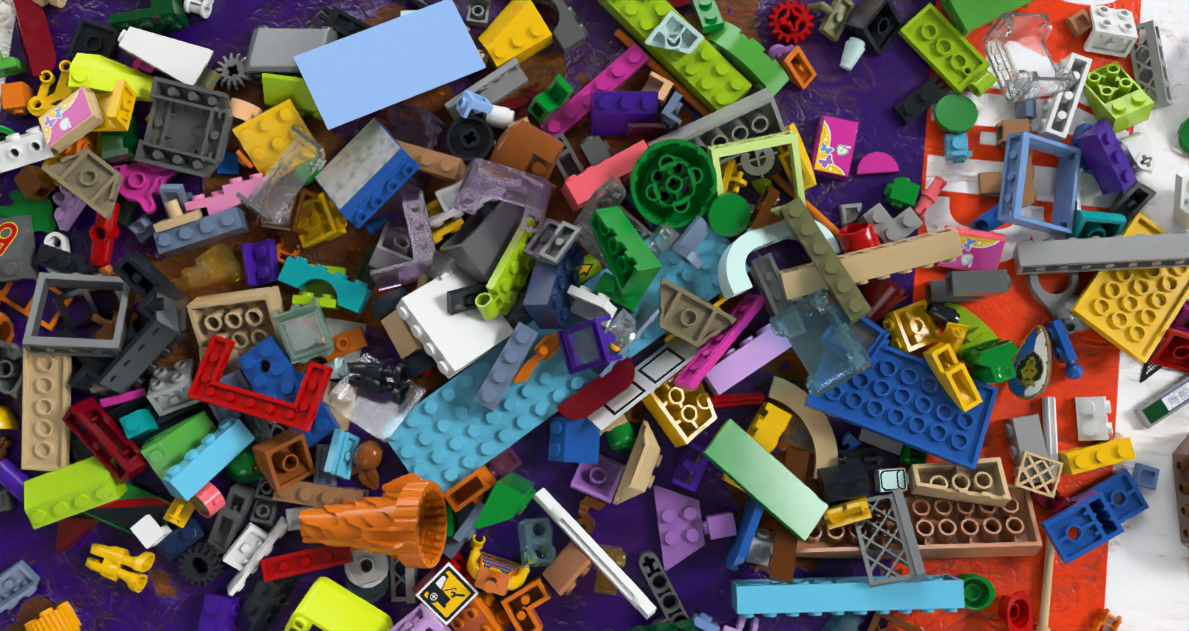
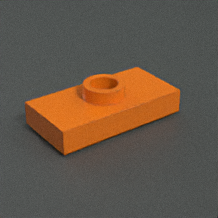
(348, 343)

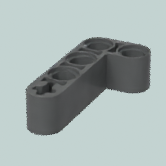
(662, 591)

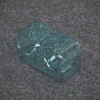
(530, 542)

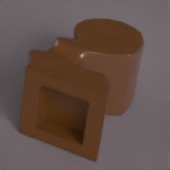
(585, 520)

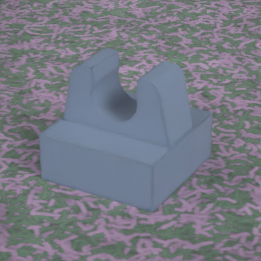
(143, 229)

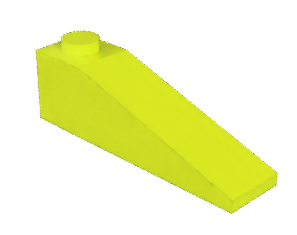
(101, 75)

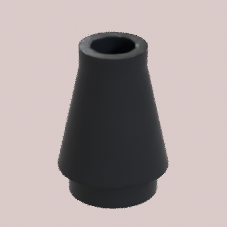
(942, 314)

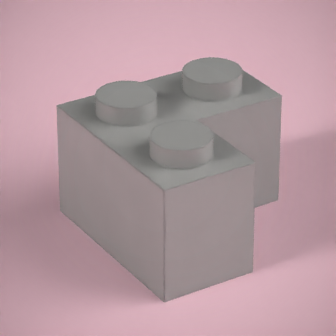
(888, 228)

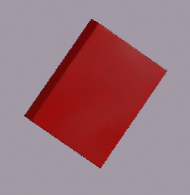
(1172, 350)

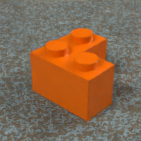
(521, 604)

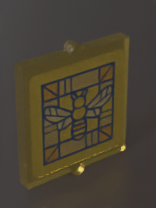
(797, 434)

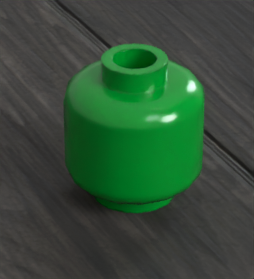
(621, 438)

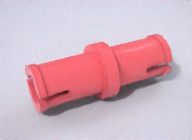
(929, 196)

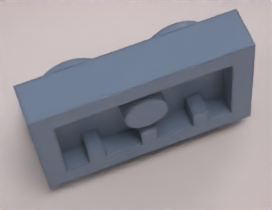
(670, 112)

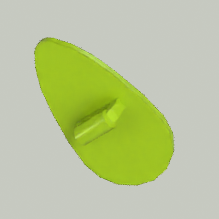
(977, 332)

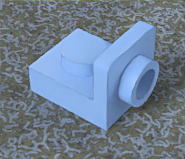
(472, 101)

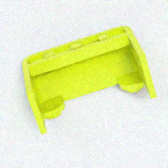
(336, 609)

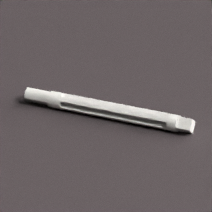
(595, 553)

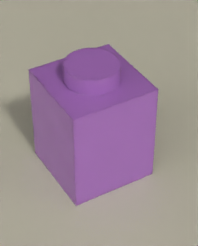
(719, 525)

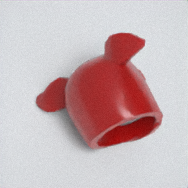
(861, 239)

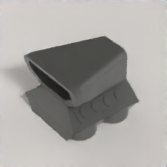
(11, 369)

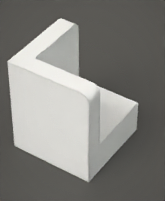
(149, 531)

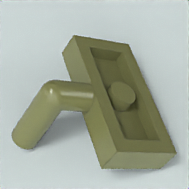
(835, 16)

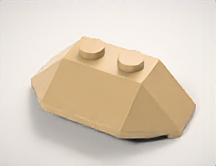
(640, 465)

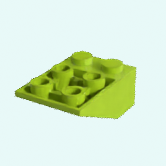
(1116, 97)

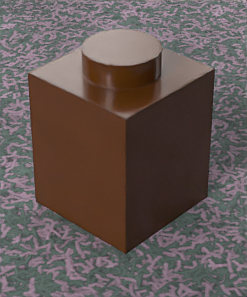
(34, 182)

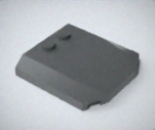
(186, 128)

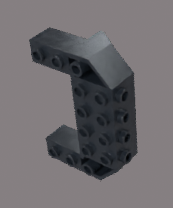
(149, 337)

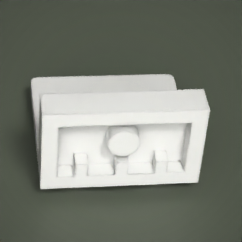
(1112, 31)

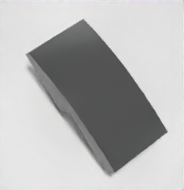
(478, 13)
(264, 508)

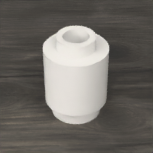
(499, 117)

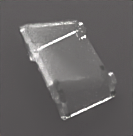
(1022, 59)

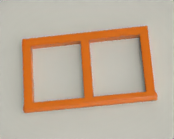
(26, 311)

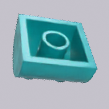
(1096, 224)

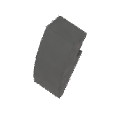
(231, 517)

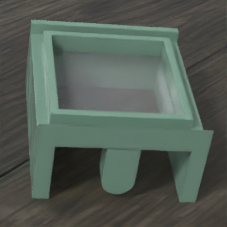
(304, 332)

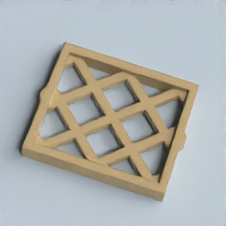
(1055, 480)

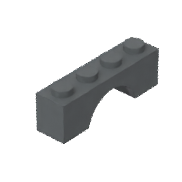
(568, 33)

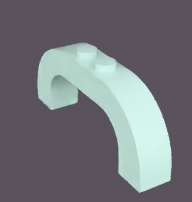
(731, 267)

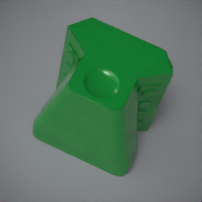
(991, 360)

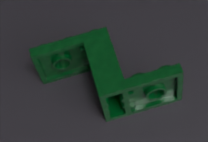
(161, 17)

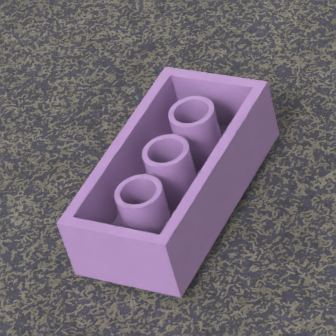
(745, 360)

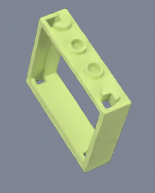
(756, 143)

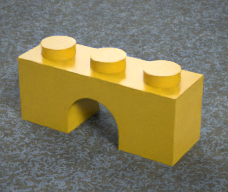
(1096, 456)

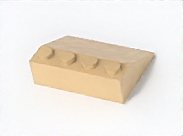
(237, 316)

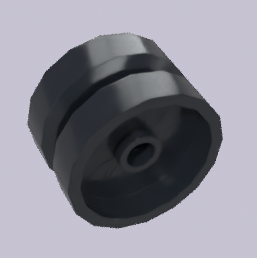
(467, 130)

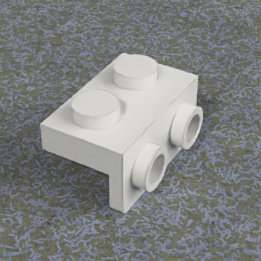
(591, 305)
(1093, 418)

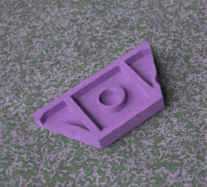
(678, 525)

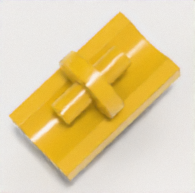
(732, 178)

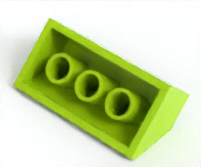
(280, 88)
(70, 491)

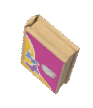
(71, 119)

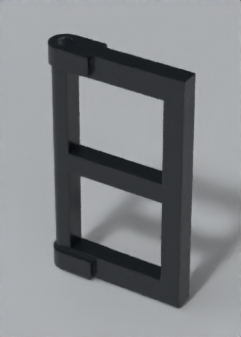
(58, 300)

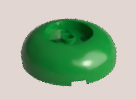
(679, 207)

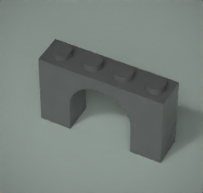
(967, 286)

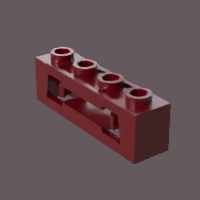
(105, 439)

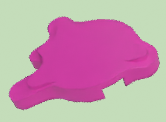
(142, 183)

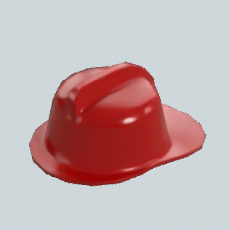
(1016, 611)

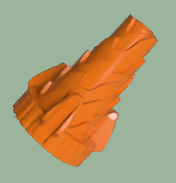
(403, 523)

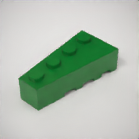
(624, 250)

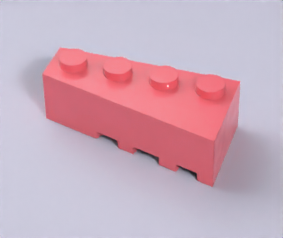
(580, 188)

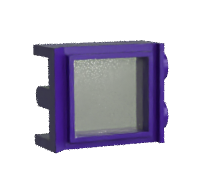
(586, 345)

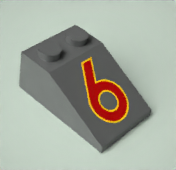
(17, 249)

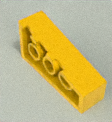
(765, 429)

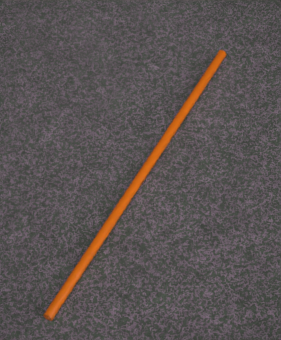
(704, 112)

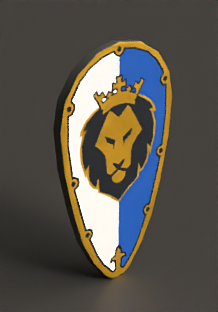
(1032, 365)

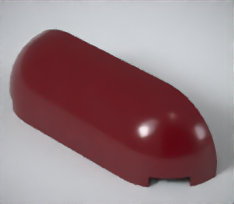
(34, 37)
(599, 392)

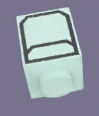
(890, 479)

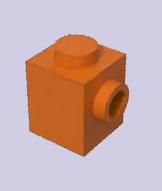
(16, 98)

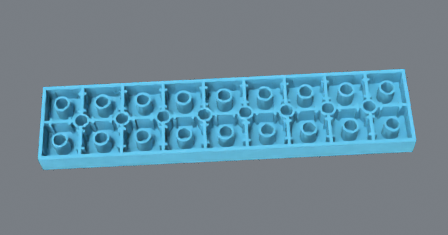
(455, 435)

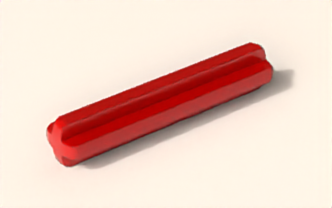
(735, 400)

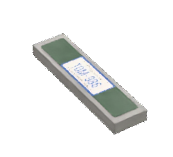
(1164, 403)

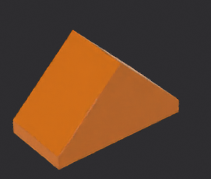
(798, 68)

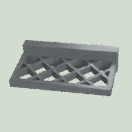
(907, 540)

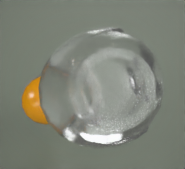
(624, 333)

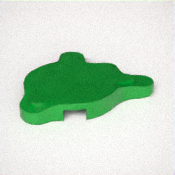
(40, 211)

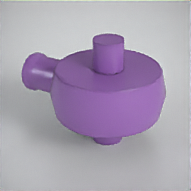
(779, 52)

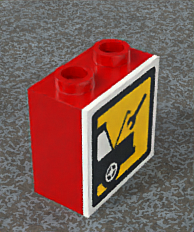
(445, 590)

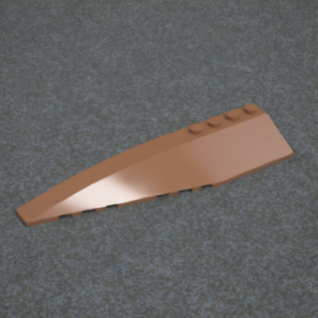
(941, 529)

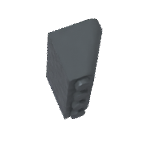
(484, 238)

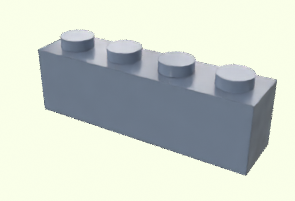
(201, 232)
(506, 366)

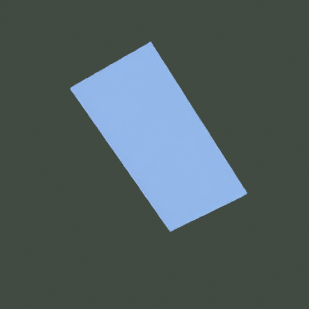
(389, 63)

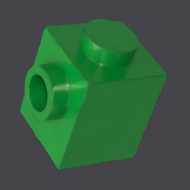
(901, 193)

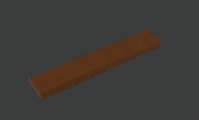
(784, 541)

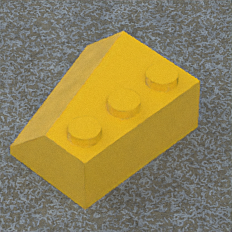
(515, 33)
(680, 411)

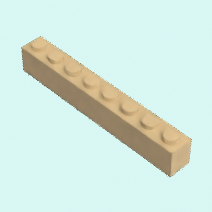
(877, 262)

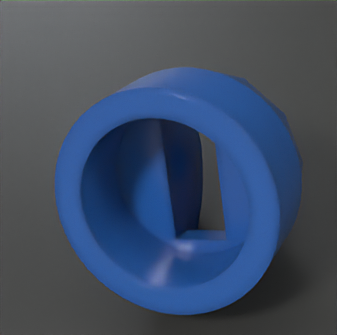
(852, 441)

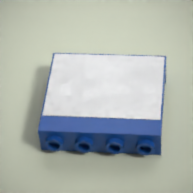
(366, 173)

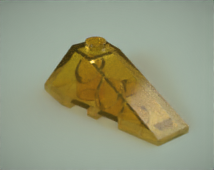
(212, 269)

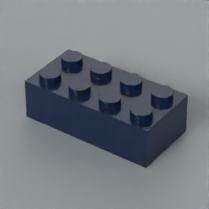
(547, 291)

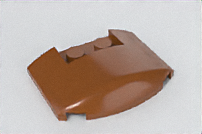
(527, 149)

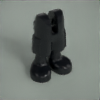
(373, 379)

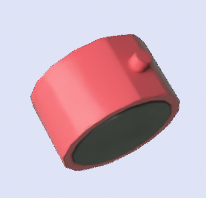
(208, 500)

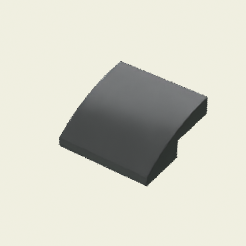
(553, 242)

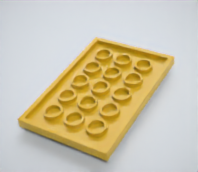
(1134, 304)

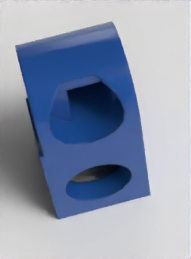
(987, 221)

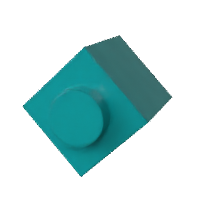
(138, 423)

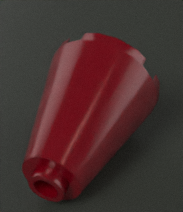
(882, 297)

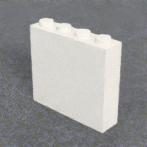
(451, 339)

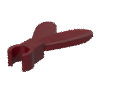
(522, 102)

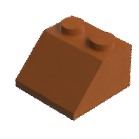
(284, 459)

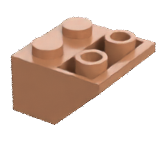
(566, 568)

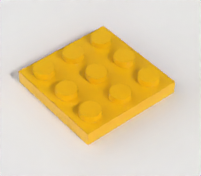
(270, 134)

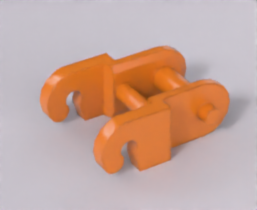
(279, 247)
(1106, 614)

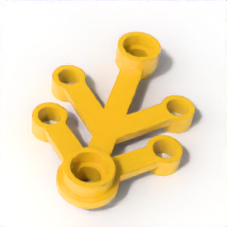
(62, 91)

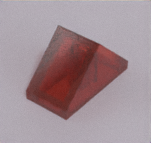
(73, 530)

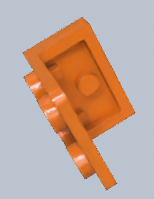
(481, 614)

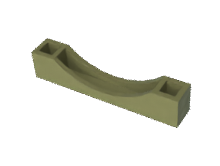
(825, 260)

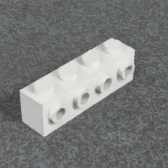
(1061, 106)
(24, 149)

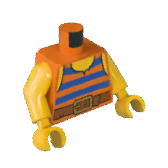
(492, 572)

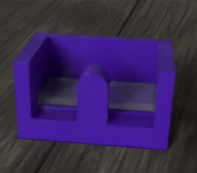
(690, 467)

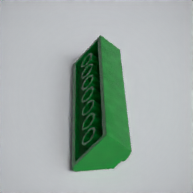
(507, 498)

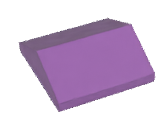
(598, 479)

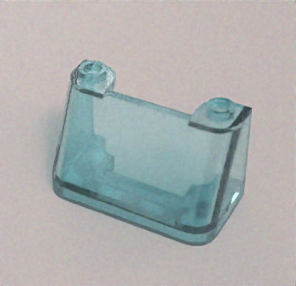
(822, 341)

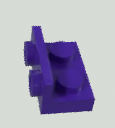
(260, 263)

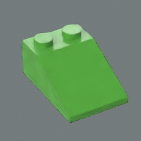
(172, 444)

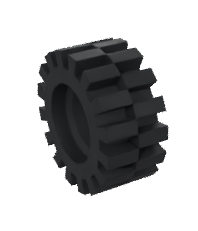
(191, 569)

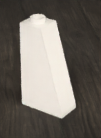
(170, 56)

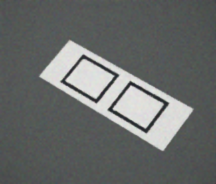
(648, 377)

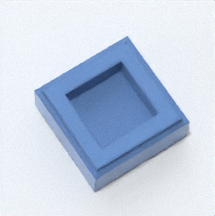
(1145, 476)

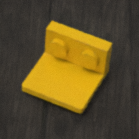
(116, 107)

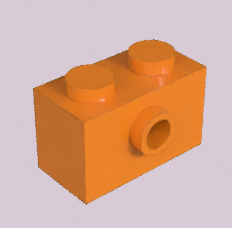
(470, 489)

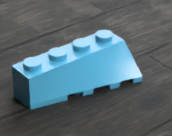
(207, 459)

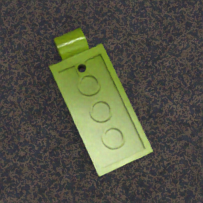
(948, 52)
(508, 276)

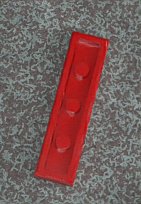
(304, 561)

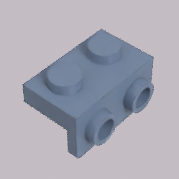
(15, 584)

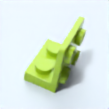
(322, 290)

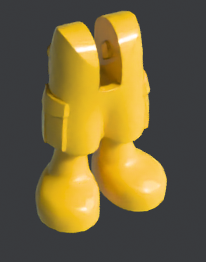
(114, 561)

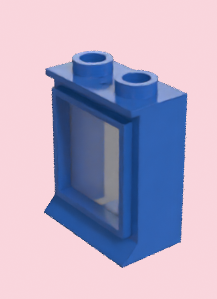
(871, 337)

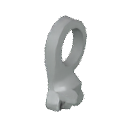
(1059, 304)

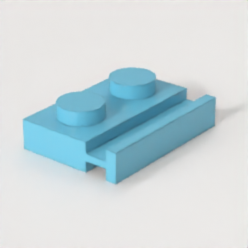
(340, 455)

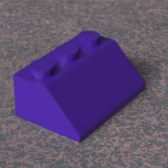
(615, 109)
(1106, 158)

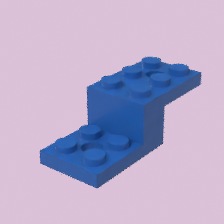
(283, 383)
(1094, 516)

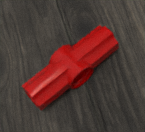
(103, 243)

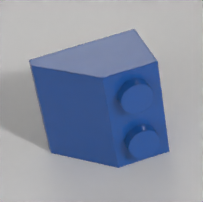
(573, 440)

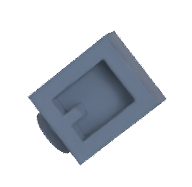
(689, 241)

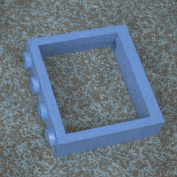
(1014, 180)

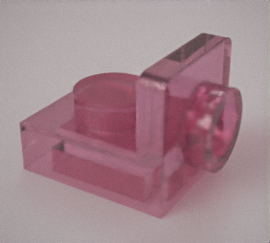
(503, 464)

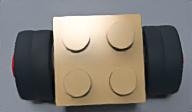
(400, 334)

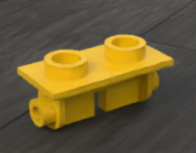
(954, 335)
(179, 512)
(847, 513)

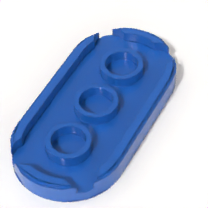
(745, 530)

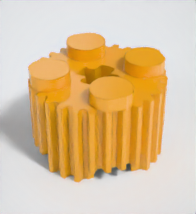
(55, 620)

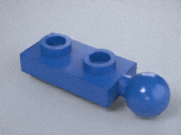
(1063, 348)

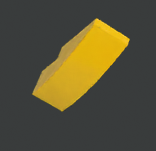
(784, 157)
(952, 376)

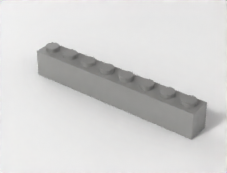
(1102, 254)

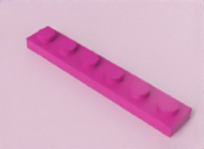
(607, 80)
(716, 346)

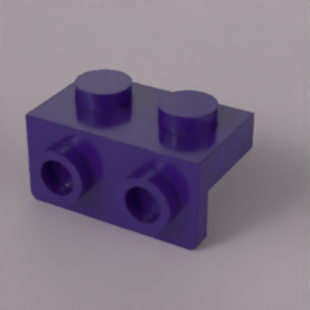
(218, 613)

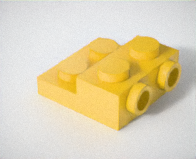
(323, 224)
(911, 327)

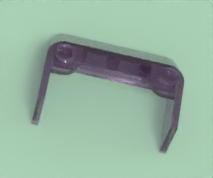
(407, 209)

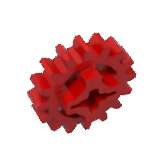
(796, 15)

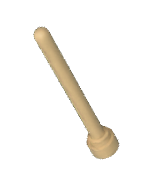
(1046, 587)

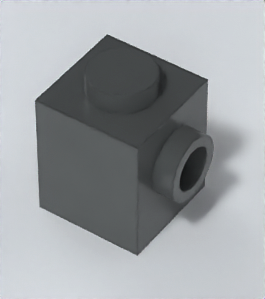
(594, 150)

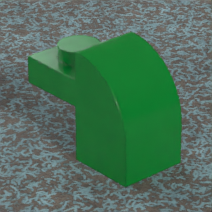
(551, 100)

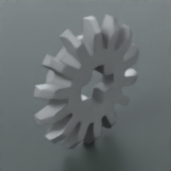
(225, 73)

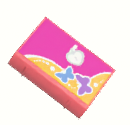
(979, 248)

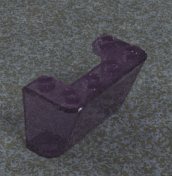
(508, 185)

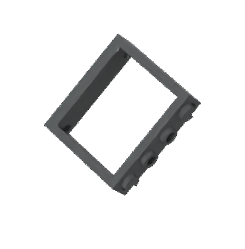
(78, 346)

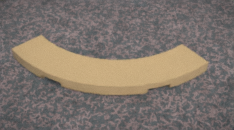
(815, 421)

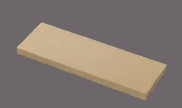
(44, 404)

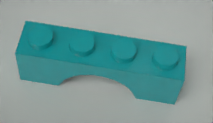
(349, 294)

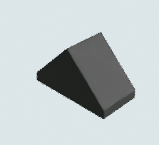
(1132, 200)

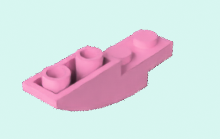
(225, 198)

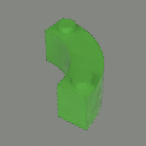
(749, 58)

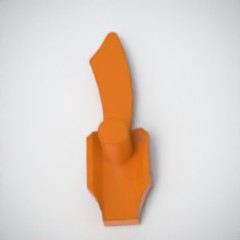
(544, 350)

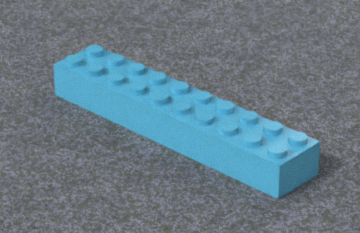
(845, 594)

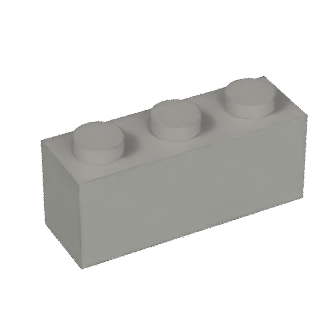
(1026, 435)

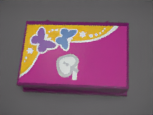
(833, 147)

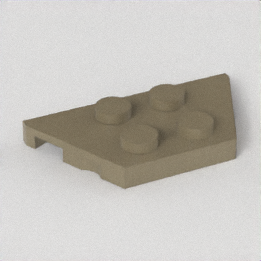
(89, 180)
(689, 315)

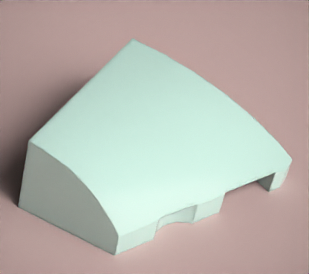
(675, 35)

